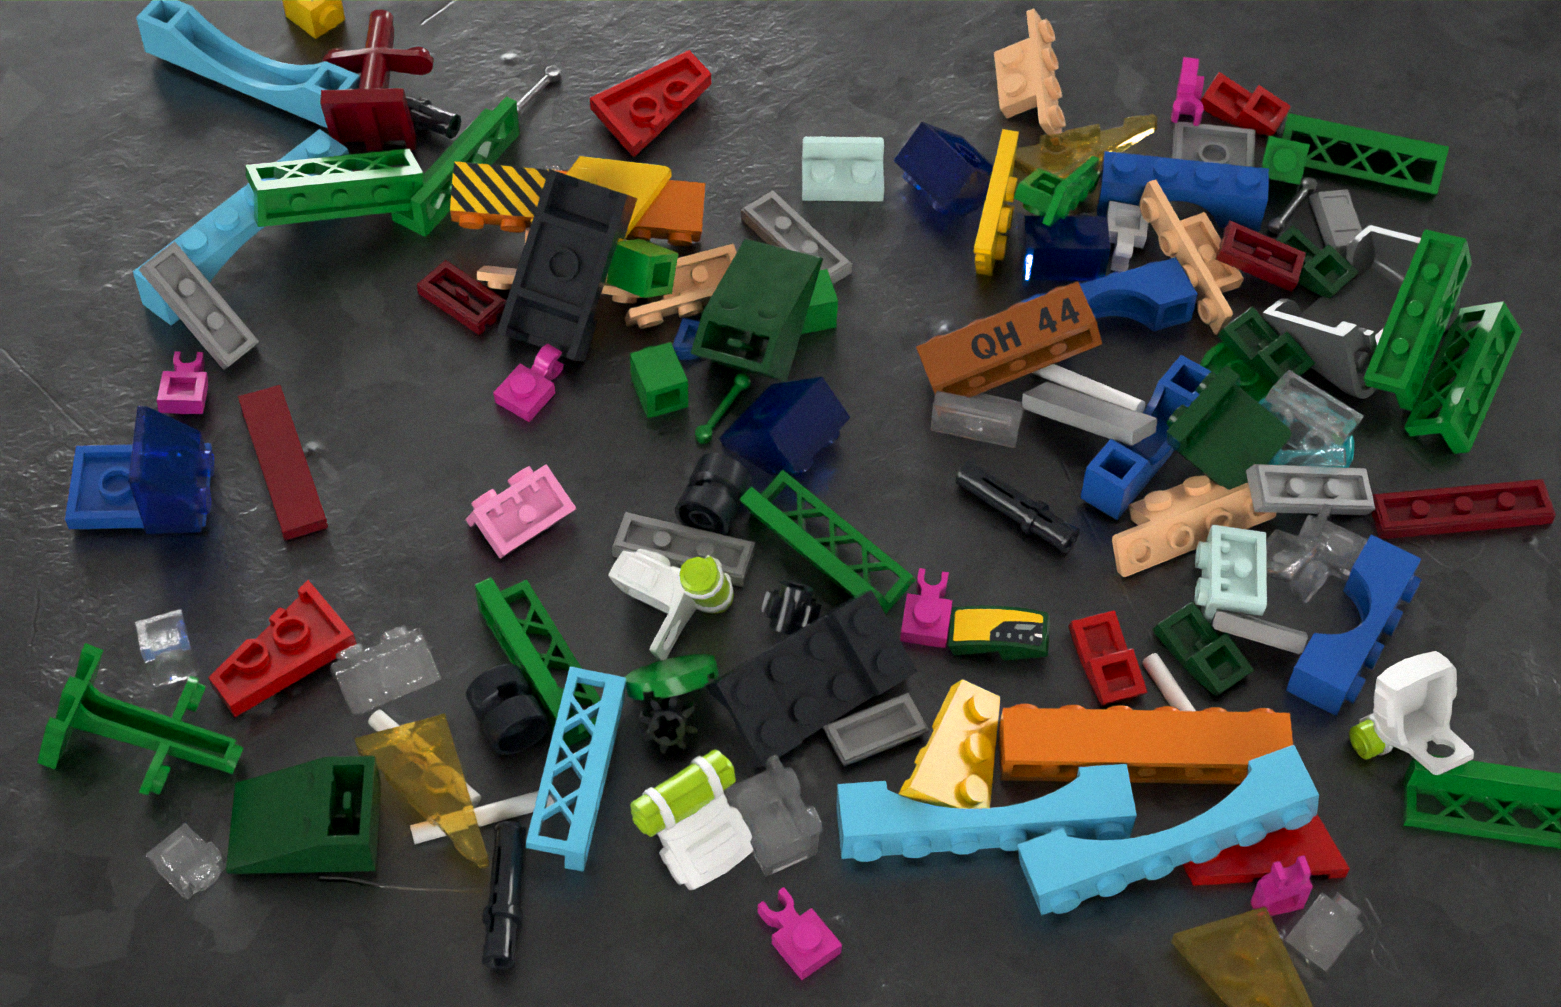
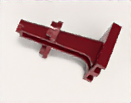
(374, 110)

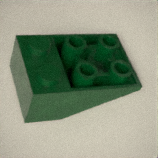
(758, 310)
(307, 818)

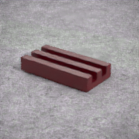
(1260, 260)
(457, 301)

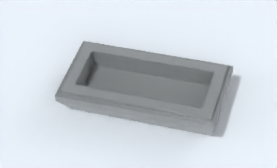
(1335, 218)
(876, 729)

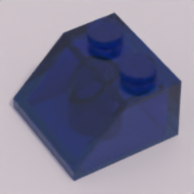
(946, 169)
(1065, 251)
(787, 426)
(169, 473)

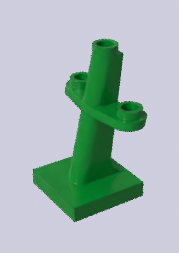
(94, 712)

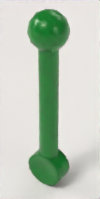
(703, 433)

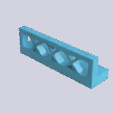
(592, 776)

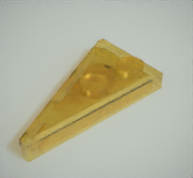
(1068, 150)
(426, 768)

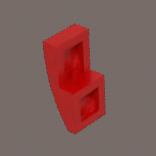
(1244, 109)
(1106, 659)

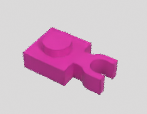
(184, 388)
(927, 614)
(1283, 888)
(801, 939)

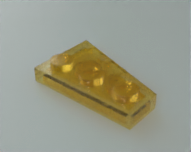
(1244, 961)

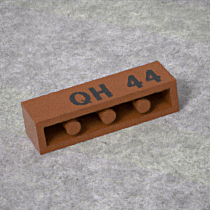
(1011, 343)

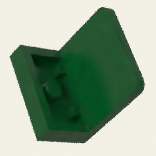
(1225, 430)

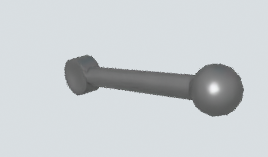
(552, 74)
(1307, 187)

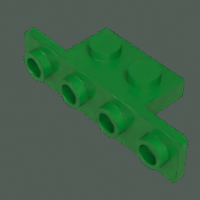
(1055, 197)

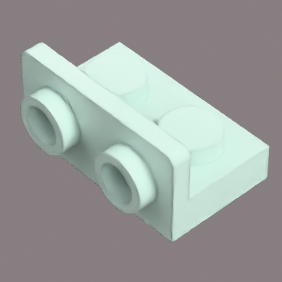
(842, 169)
(1232, 572)

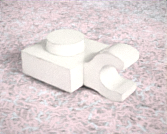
(1127, 231)

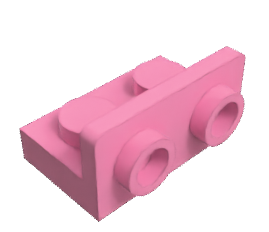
(520, 511)

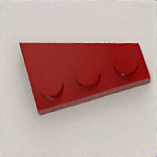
(651, 100)
(286, 651)
(1245, 863)

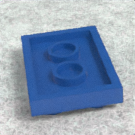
(101, 489)

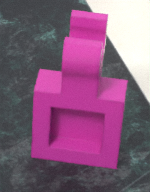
(1189, 92)
(530, 389)

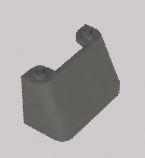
(1346, 329)

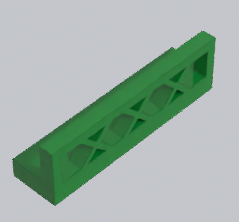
(1371, 140)
(479, 143)
(335, 190)
(1419, 316)
(1476, 373)
(813, 549)
(513, 638)
(1493, 787)

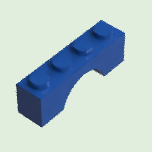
(1222, 189)
(1151, 294)
(1124, 470)
(1333, 663)

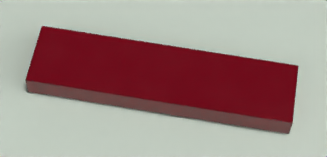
(282, 462)
(1462, 509)

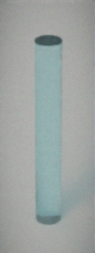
(1311, 457)

